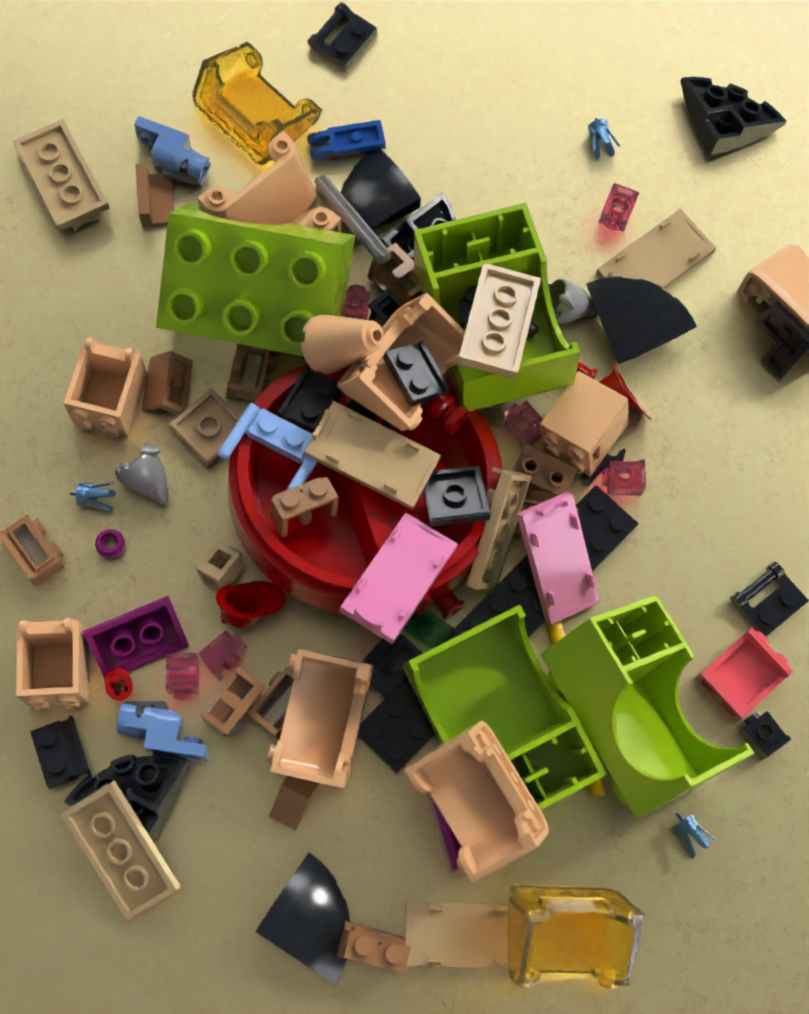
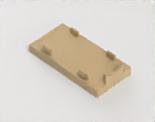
(61, 176)
(661, 253)
(499, 321)
(372, 455)
(500, 528)
(120, 850)
(457, 935)

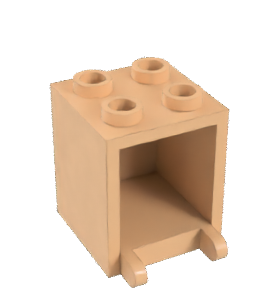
(105, 388)
(584, 424)
(52, 657)

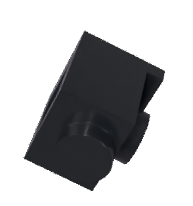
(384, 307)
(762, 745)

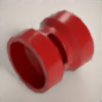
(448, 413)

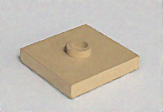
(205, 426)

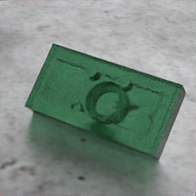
(429, 629)

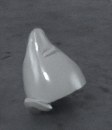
(570, 301)
(145, 474)

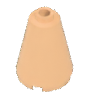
(339, 341)

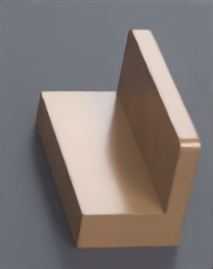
(154, 197)
(167, 383)

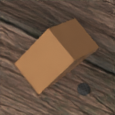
(293, 801)

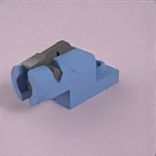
(172, 152)
(160, 728)

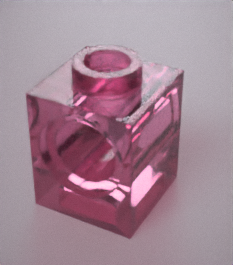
(621, 198)
(182, 674)

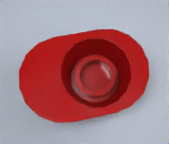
(616, 382)
(248, 601)

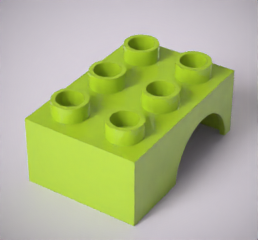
(451, 261)
(250, 279)
(498, 680)
(624, 688)

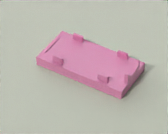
(558, 557)
(398, 578)

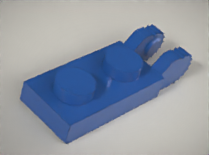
(347, 140)

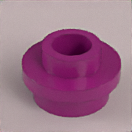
(104, 537)

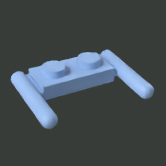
(275, 434)

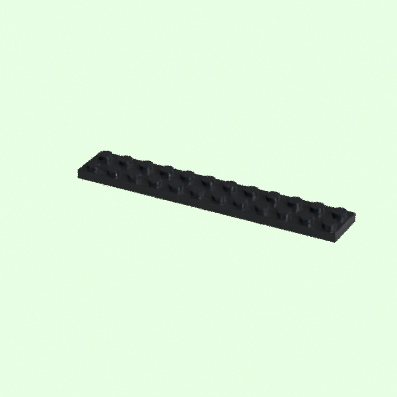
(399, 724)

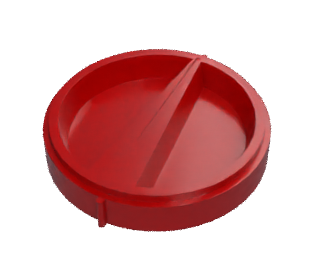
(330, 554)

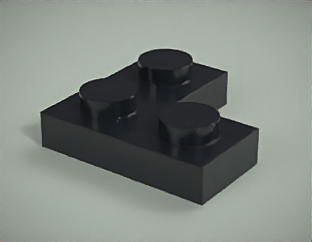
(790, 339)

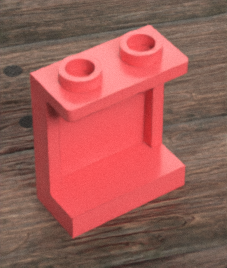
(744, 674)

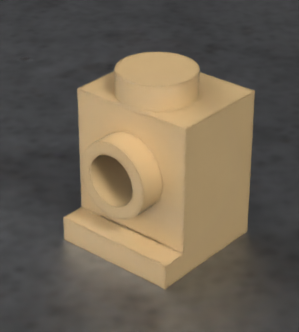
(220, 566)

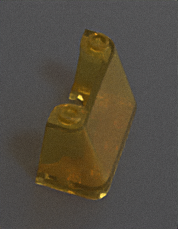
(246, 104)
(572, 934)

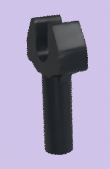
(587, 480)

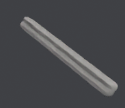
(352, 219)

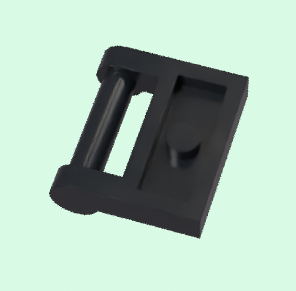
(348, 42)
(775, 607)

